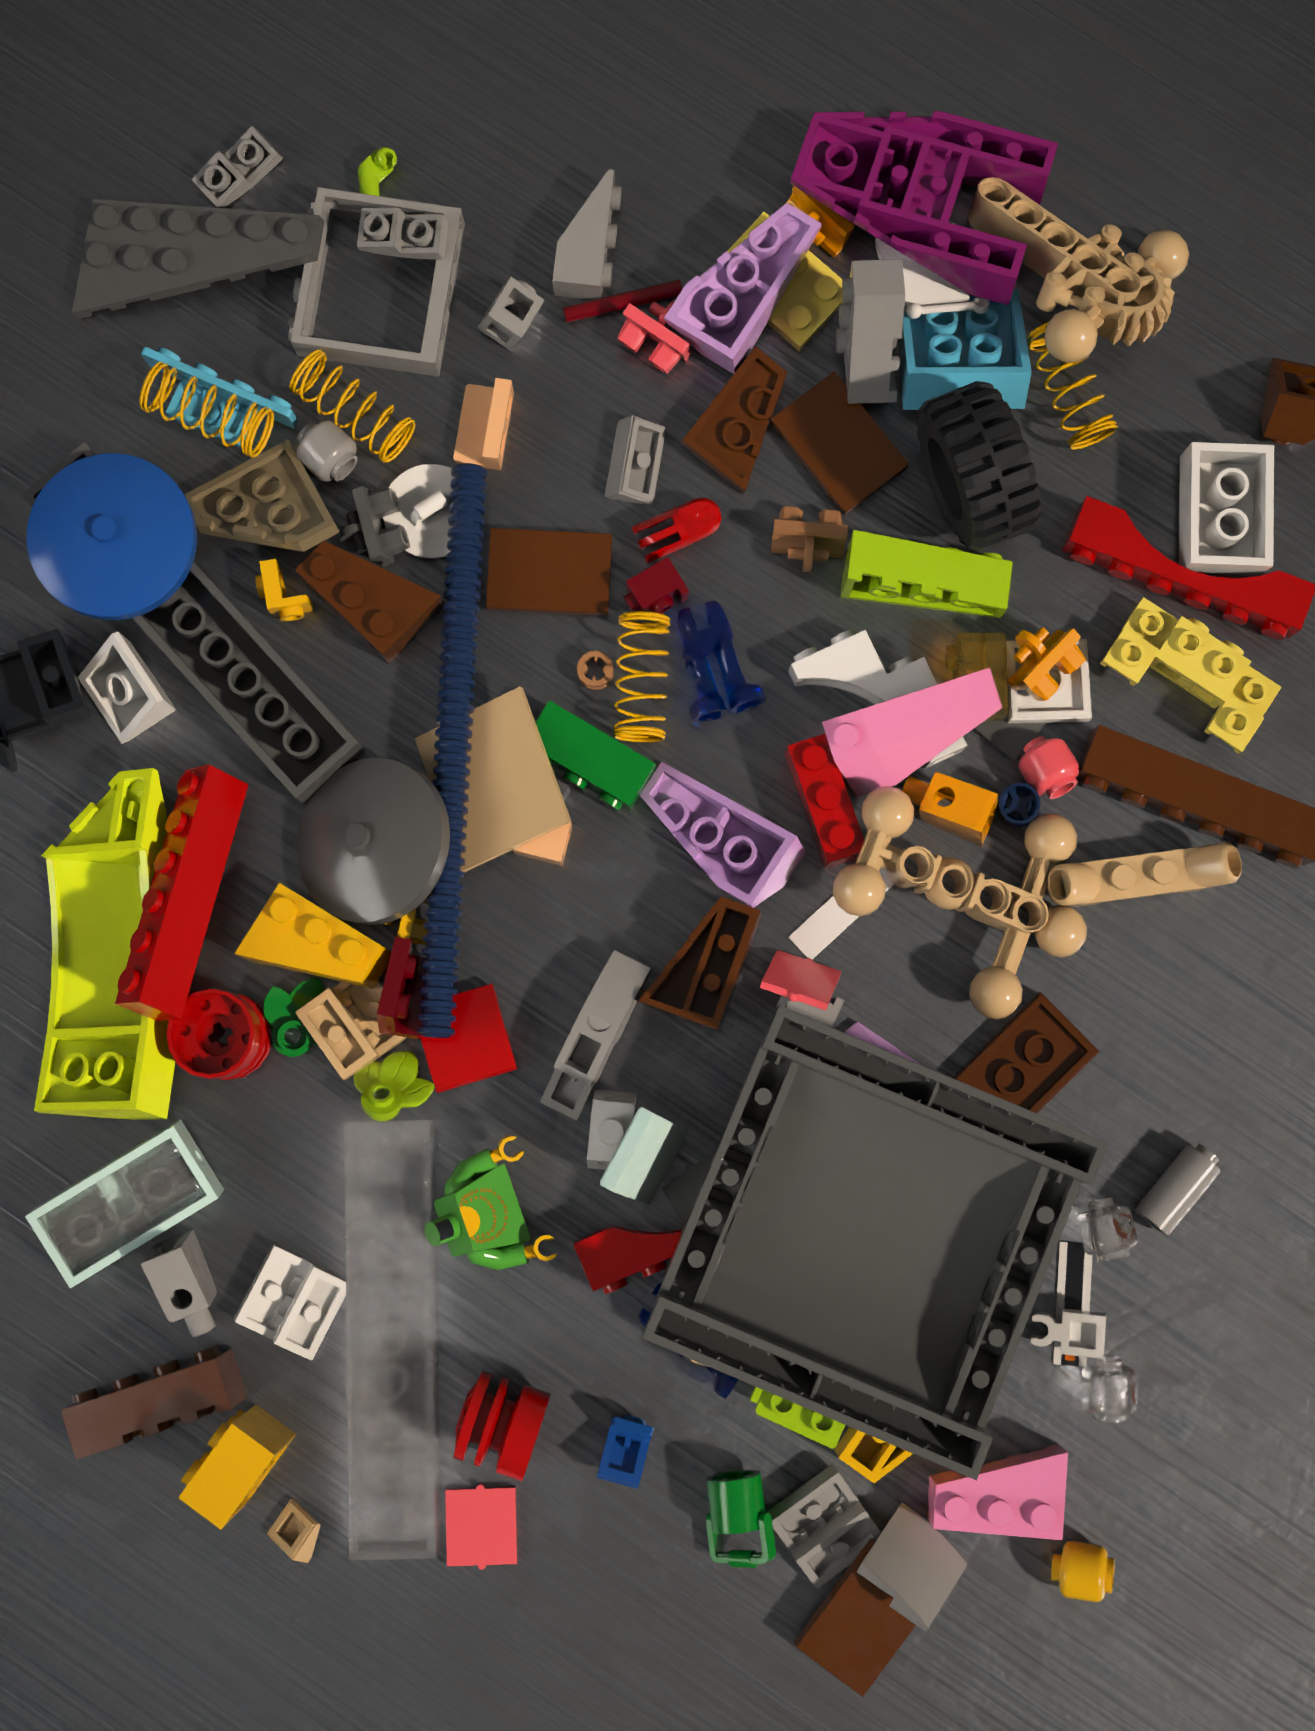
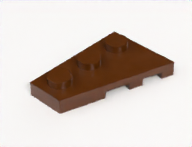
(735, 422)

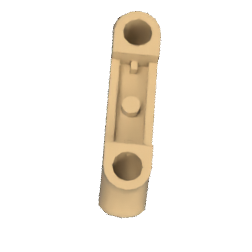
(1144, 875)

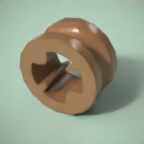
(607, 670)

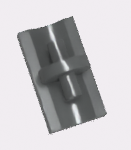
(367, 525)

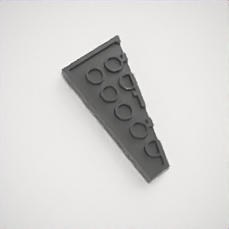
(176, 249)

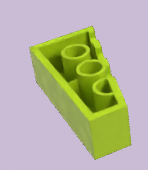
(925, 576)

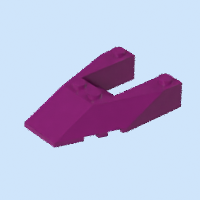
(903, 181)

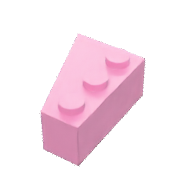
(1009, 1498)

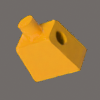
(967, 815)

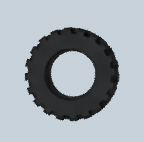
(979, 465)

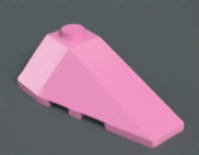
(902, 734)

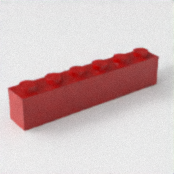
(181, 894)

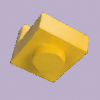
(271, 586)

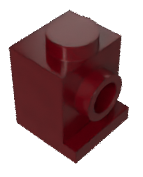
(656, 588)

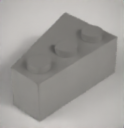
(870, 329)

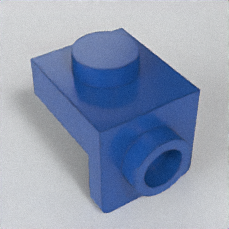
(625, 1451)

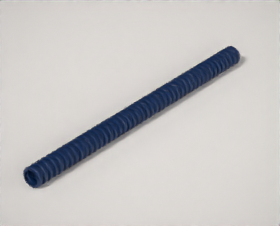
(453, 742)

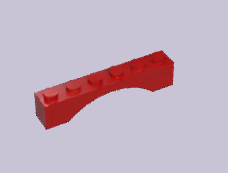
(1110, 539)
(620, 1252)

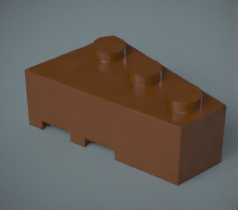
(370, 599)
(707, 967)

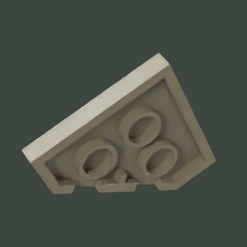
(264, 503)

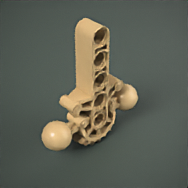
(1113, 293)

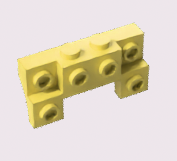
(1197, 663)

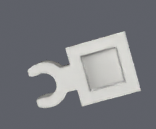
(1079, 1332)

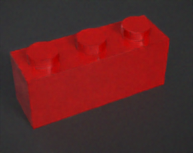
(825, 800)

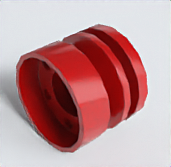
(196, 1036)
(501, 1425)

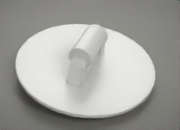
(424, 509)

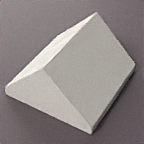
(124, 689)

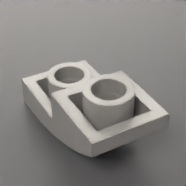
(238, 170)
(401, 235)

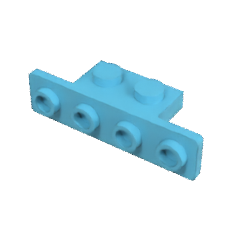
(205, 379)

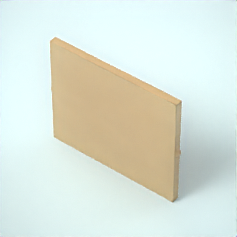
(510, 780)

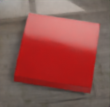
(479, 1043)

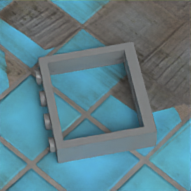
(307, 290)

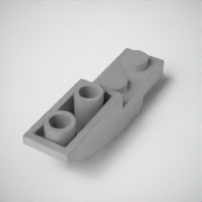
(595, 1034)

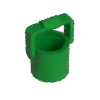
(738, 1508)

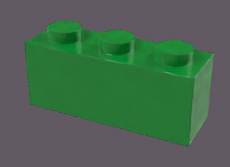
(593, 758)

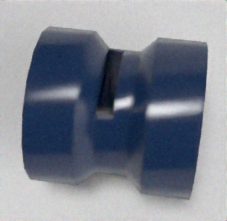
(1020, 799)

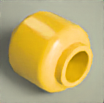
(1083, 1571)

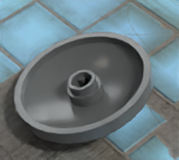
(373, 841)

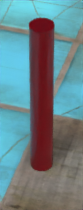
(620, 301)

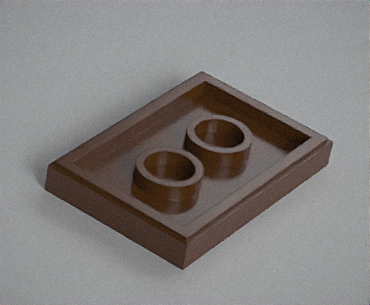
(839, 443)
(549, 572)
(1029, 1057)
(854, 1629)

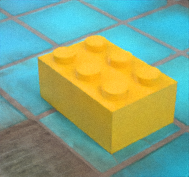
(235, 1465)

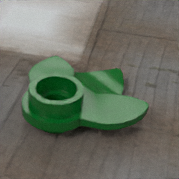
(280, 1012)

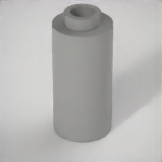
(1178, 1189)

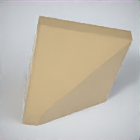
(295, 1532)

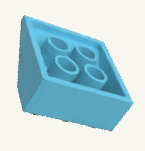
(964, 347)

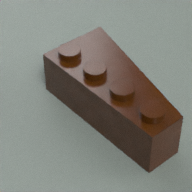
(154, 1403)

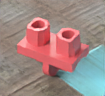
(639, 326)

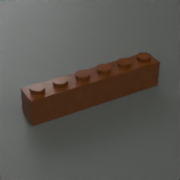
(1199, 795)

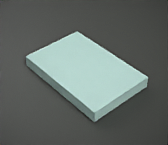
(643, 1156)

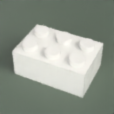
(1226, 509)

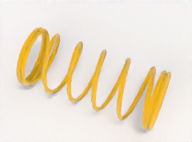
(1103, 423)
(407, 425)
(250, 426)
(640, 733)

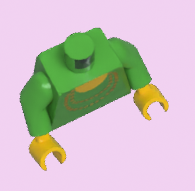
(482, 1214)

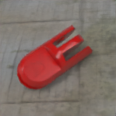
(690, 522)

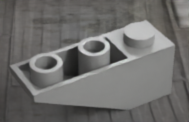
(583, 247)

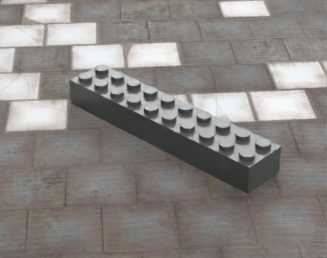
(243, 677)

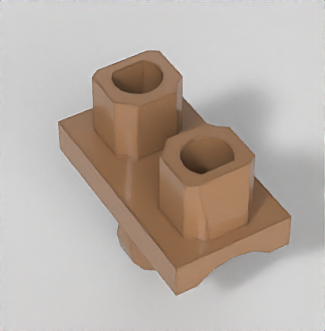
(809, 539)

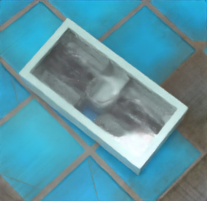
(125, 1203)

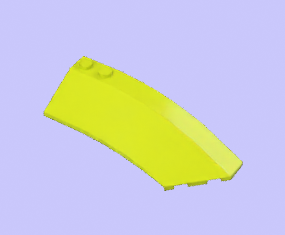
(96, 1052)

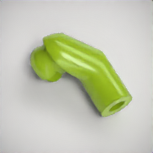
(375, 170)

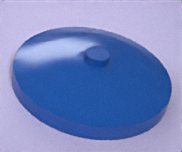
(111, 536)

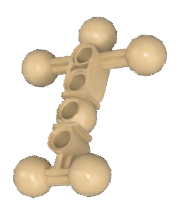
(1049, 842)

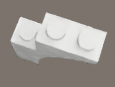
(856, 668)

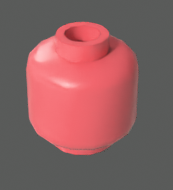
(1049, 767)

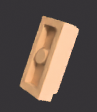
(484, 424)

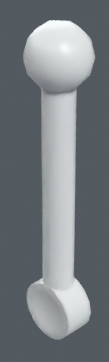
(979, 306)

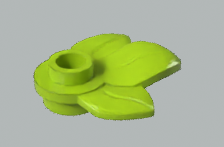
(395, 1082)

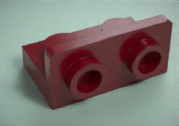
(400, 993)

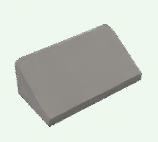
(635, 461)

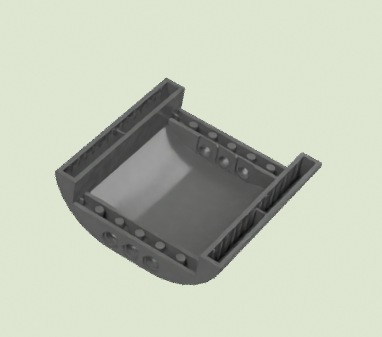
(871, 1240)

